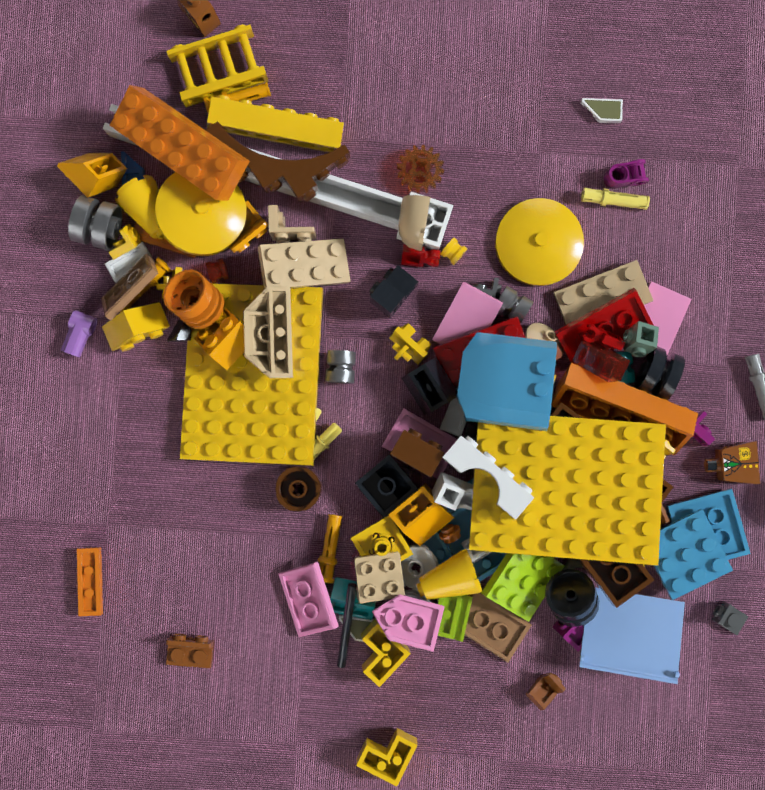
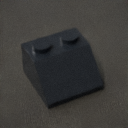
(386, 486)

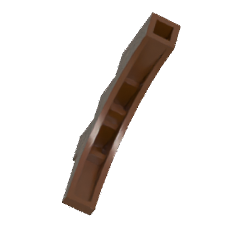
(298, 174)

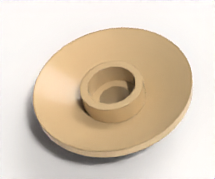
(544, 332)

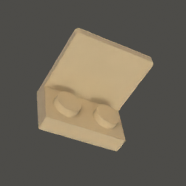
(284, 234)
(379, 577)

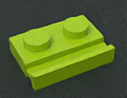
(454, 616)

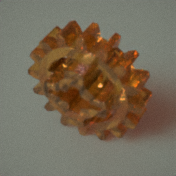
(426, 176)

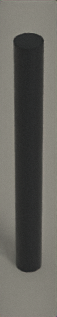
(346, 626)

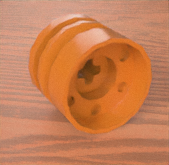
(193, 299)

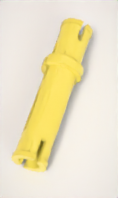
(606, 197)

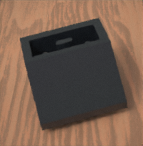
(430, 386)

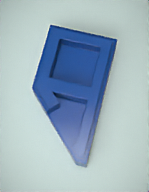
(133, 170)

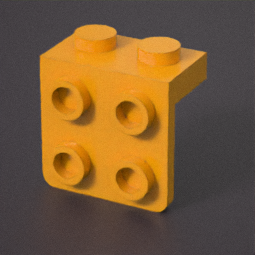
(254, 227)

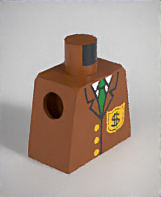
(195, 12)
(736, 463)

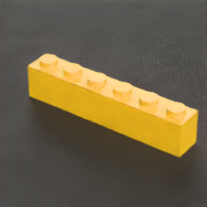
(275, 125)

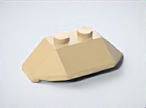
(270, 332)

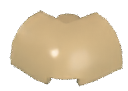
(413, 220)

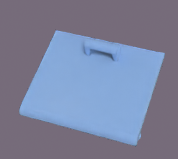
(635, 638)

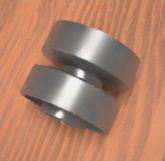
(95, 222)

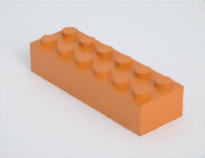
(179, 143)
(598, 399)

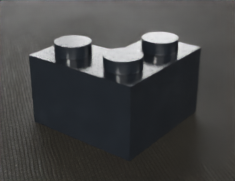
(392, 290)

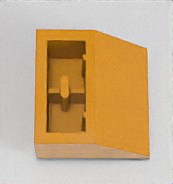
(94, 172)
(223, 339)
(420, 516)

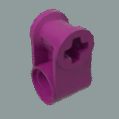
(630, 174)

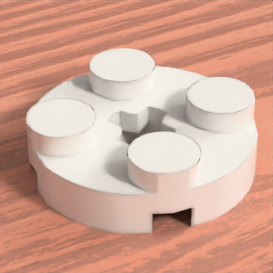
(421, 556)

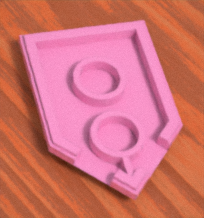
(410, 621)

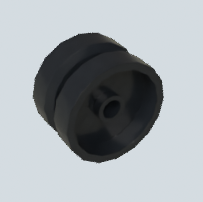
(660, 373)
(572, 597)

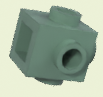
(641, 339)

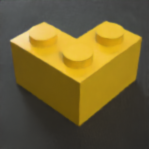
(135, 325)
(386, 654)
(388, 762)

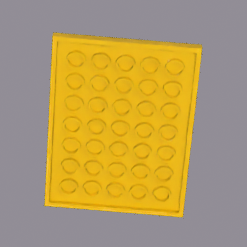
(241, 410)
(591, 491)

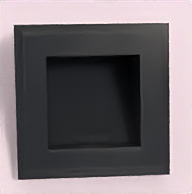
(180, 332)

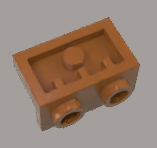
(190, 651)

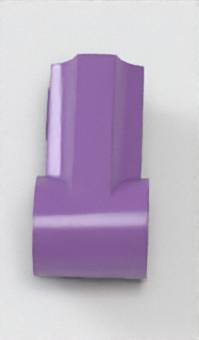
(80, 328)

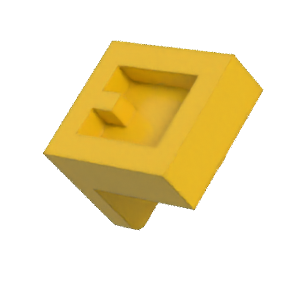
(129, 241)

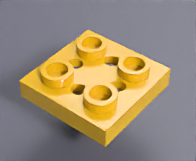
(385, 528)

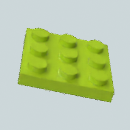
(521, 582)

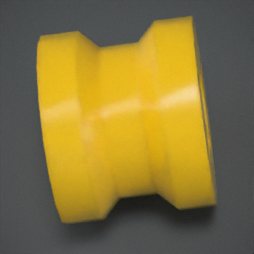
(453, 251)

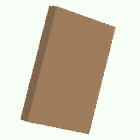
(129, 286)
(495, 627)

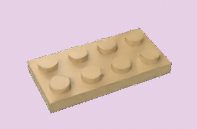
(304, 264)
(600, 289)

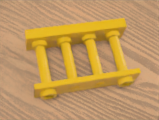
(233, 82)

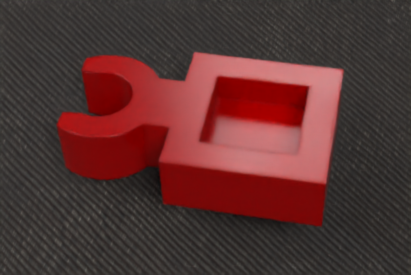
(417, 258)

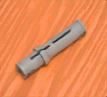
(757, 376)

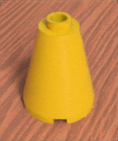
(139, 202)
(450, 578)

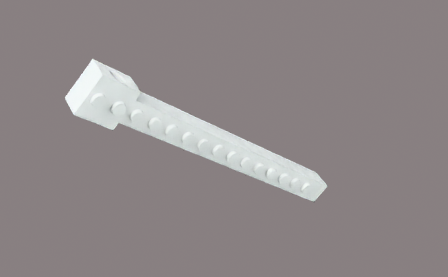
(356, 200)

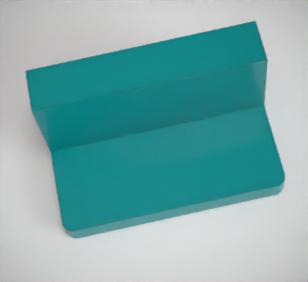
(338, 600)

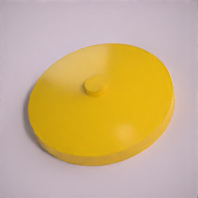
(197, 221)
(539, 242)

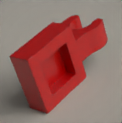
(608, 339)

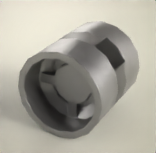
(513, 304)
(340, 366)

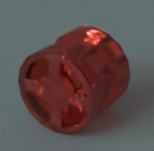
(217, 270)

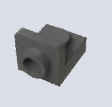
(495, 288)
(729, 617)

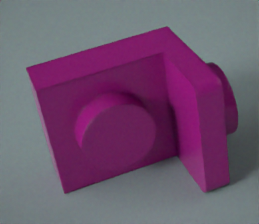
(702, 432)
(572, 635)

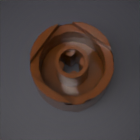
(299, 501)

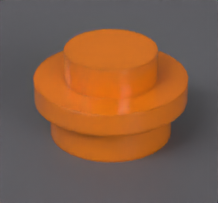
(450, 533)

